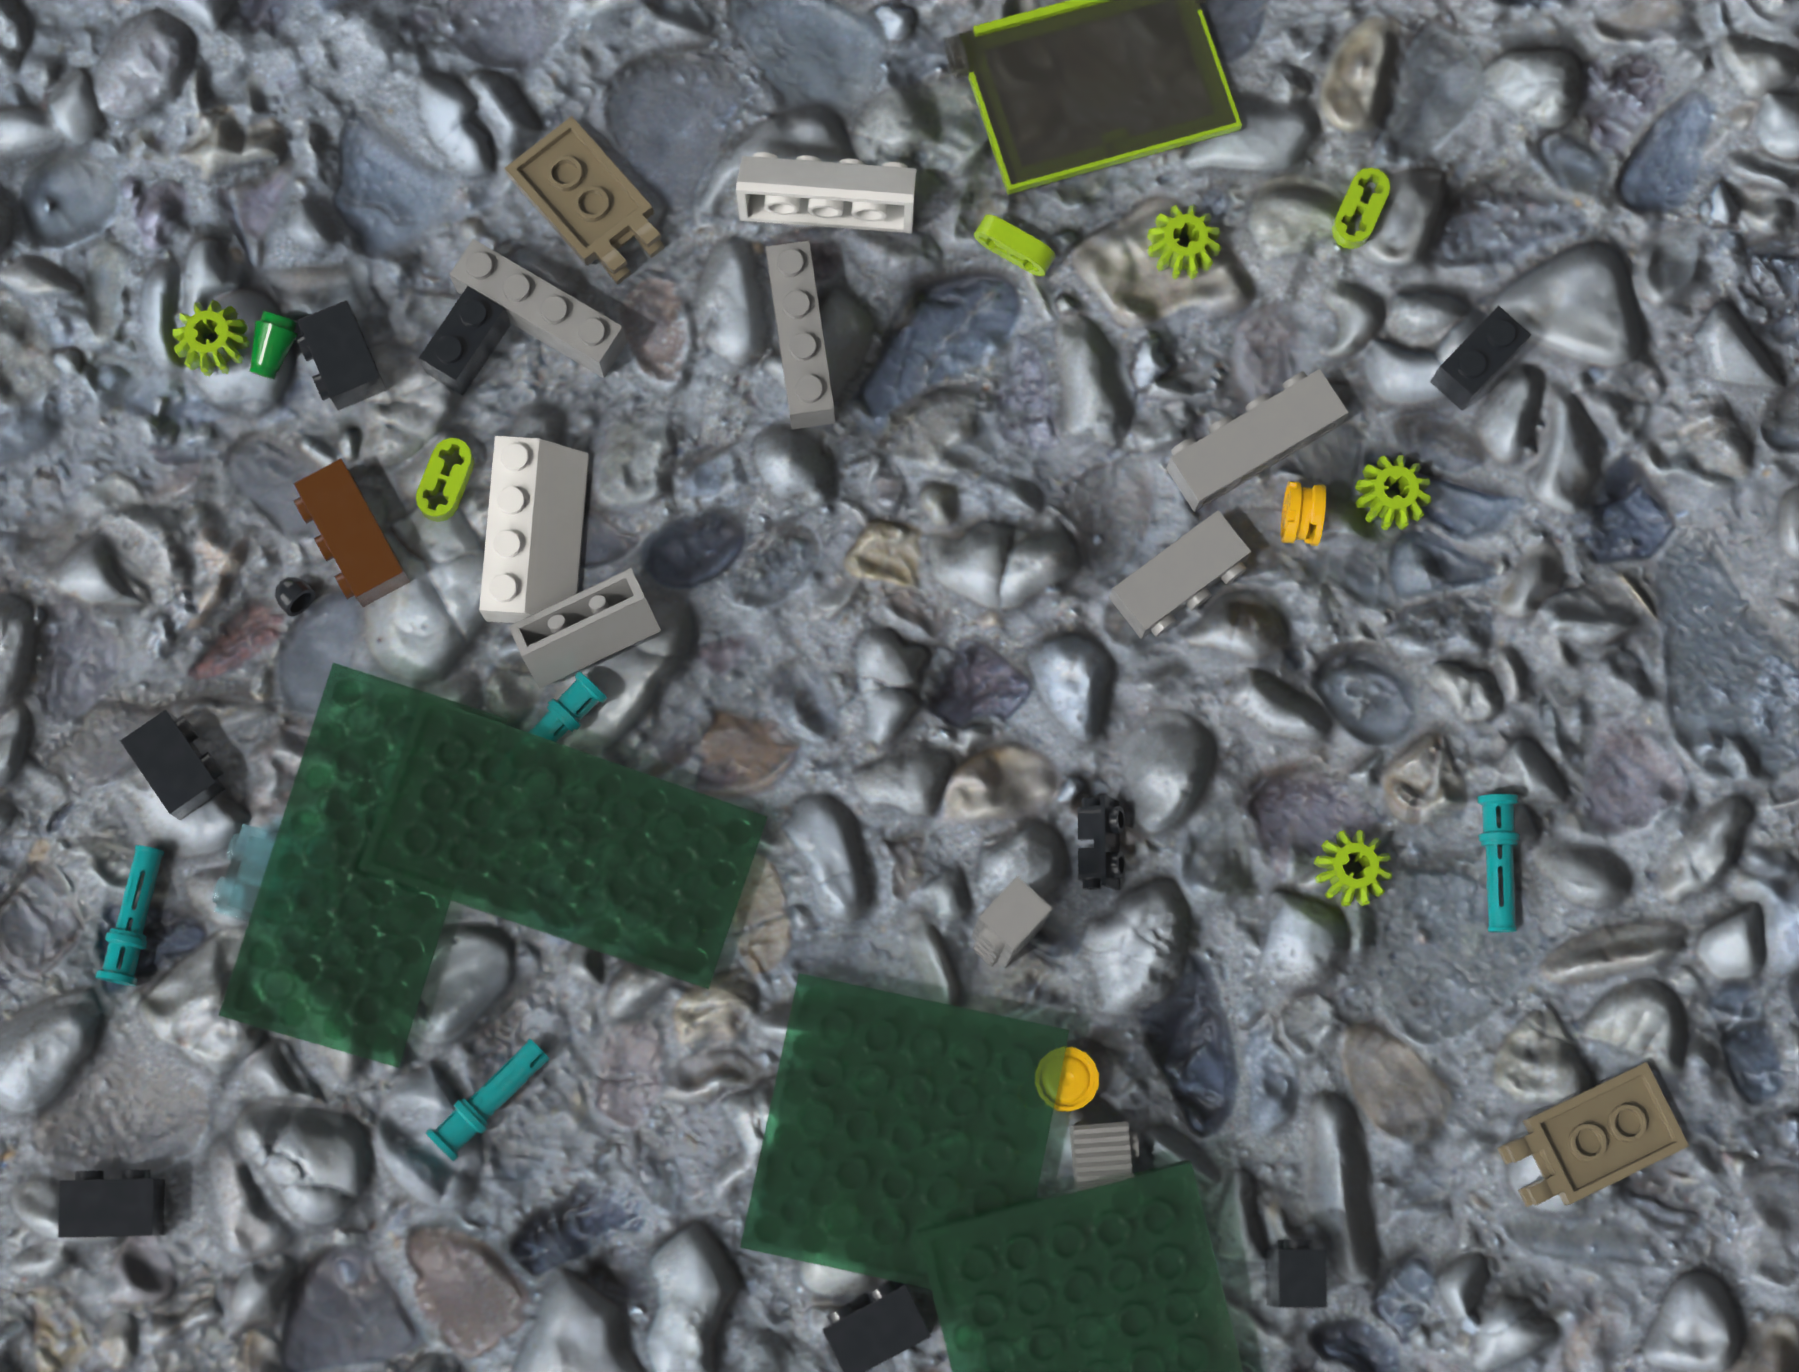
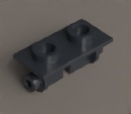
(1105, 863)

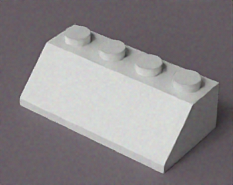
(826, 193)
(532, 527)

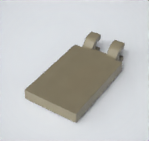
(585, 198)
(1597, 1137)

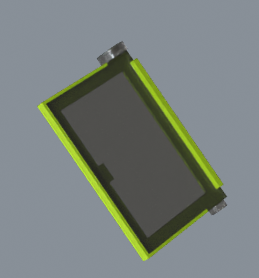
(1092, 85)

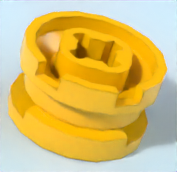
(1303, 513)
(1077, 1081)

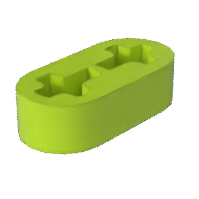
(1369, 212)
(1014, 245)
(454, 483)

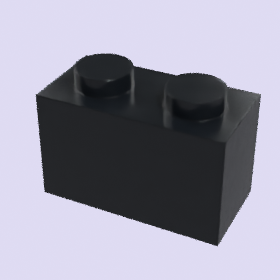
(465, 340)
(341, 356)
(1480, 358)
(174, 764)
(111, 1206)
(1296, 1275)
(875, 1331)

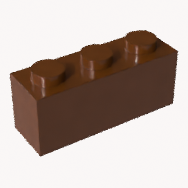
(349, 534)

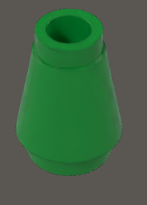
(271, 344)

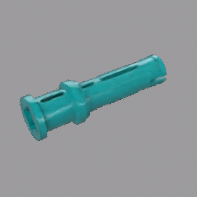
(569, 709)
(146, 862)
(1499, 918)
(472, 1114)

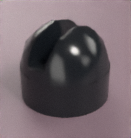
(294, 595)

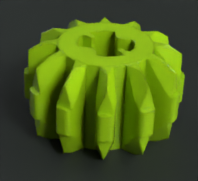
(1167, 237)
(206, 322)
(1401, 506)
(1365, 881)

